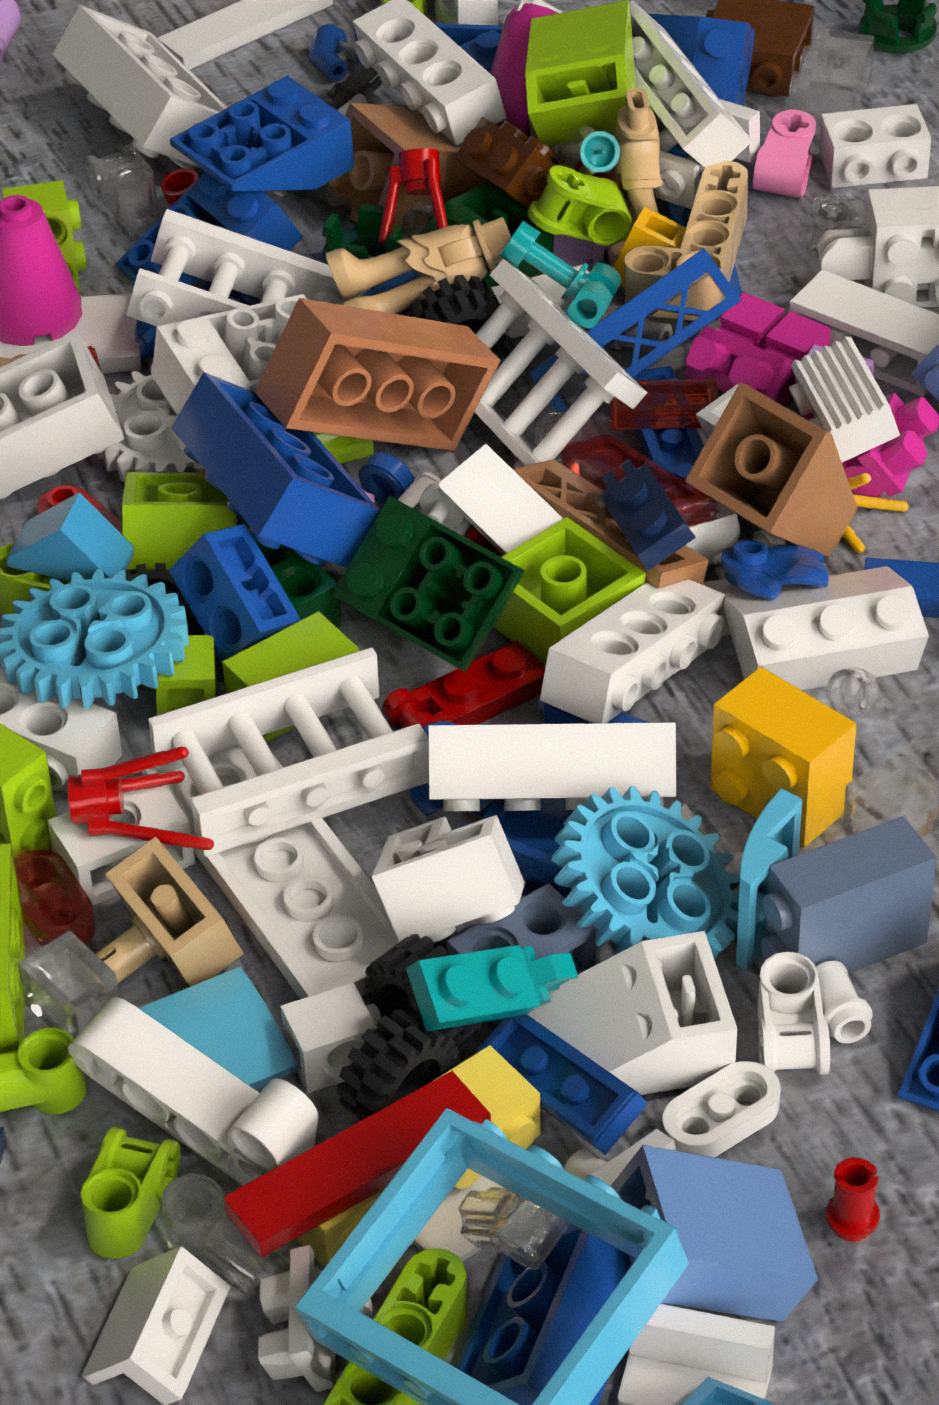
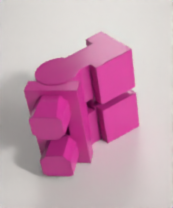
(755, 348)
(893, 460)

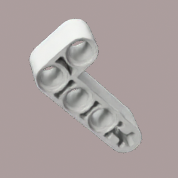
(193, 1095)

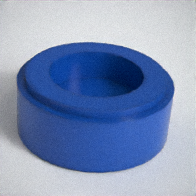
(385, 476)

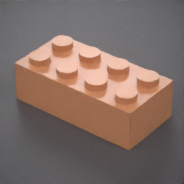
(376, 375)

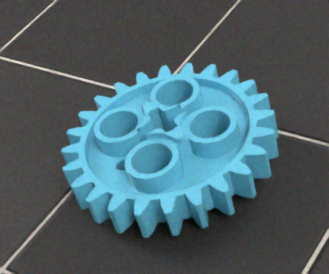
(93, 638)
(645, 872)

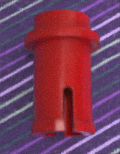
(853, 1208)

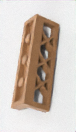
(580, 501)

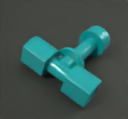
(590, 291)

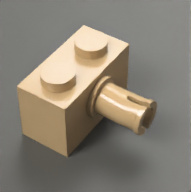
(168, 920)

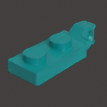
(486, 984)

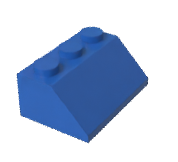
(538, 1316)

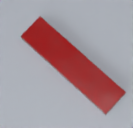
(344, 1167)

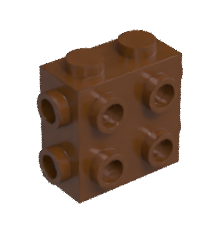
(779, 39)
(508, 160)

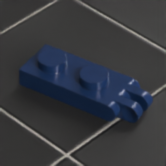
(645, 514)

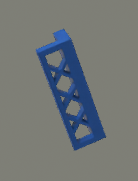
(648, 303)

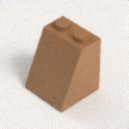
(377, 139)
(776, 472)

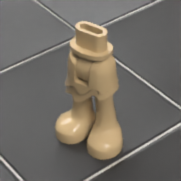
(639, 158)
(431, 255)

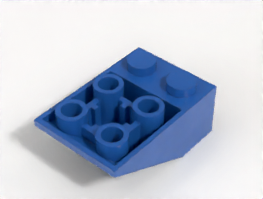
(272, 141)
(212, 202)

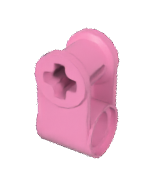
(786, 156)

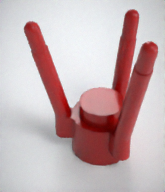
(421, 175)
(99, 795)

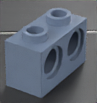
(537, 922)

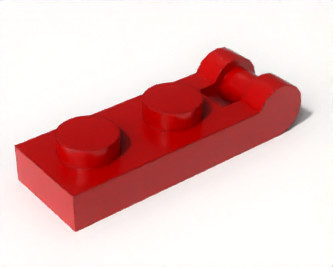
(470, 698)

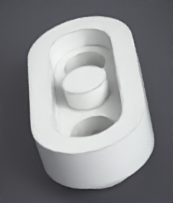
(715, 1110)

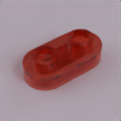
(59, 901)

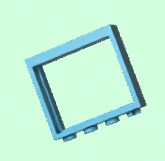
(406, 1205)

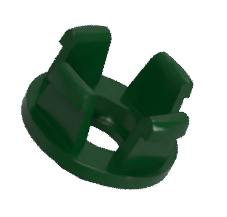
(908, 15)
(362, 239)

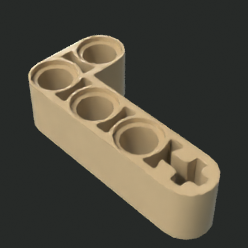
(714, 224)

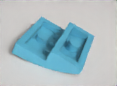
(769, 842)
(230, 1026)

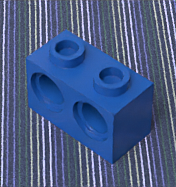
(232, 590)

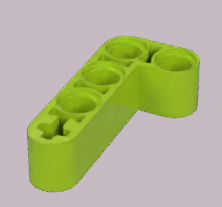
(428, 1278)

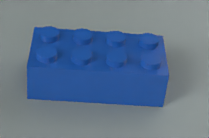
(273, 474)

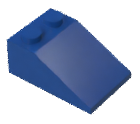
(716, 49)

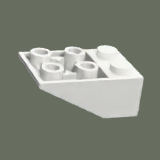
(223, 344)
(649, 1014)

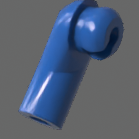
(325, 49)

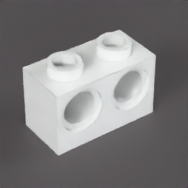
(874, 145)

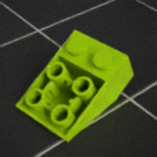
(579, 71)

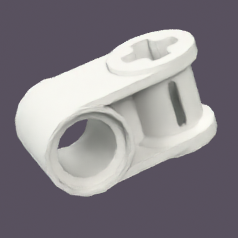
(791, 1015)

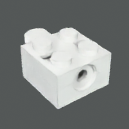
(895, 249)

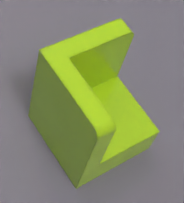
(192, 678)

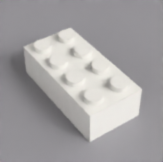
(135, 81)

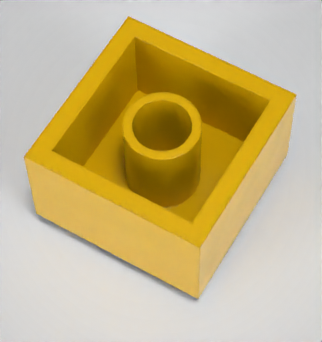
(781, 738)

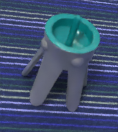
(597, 151)

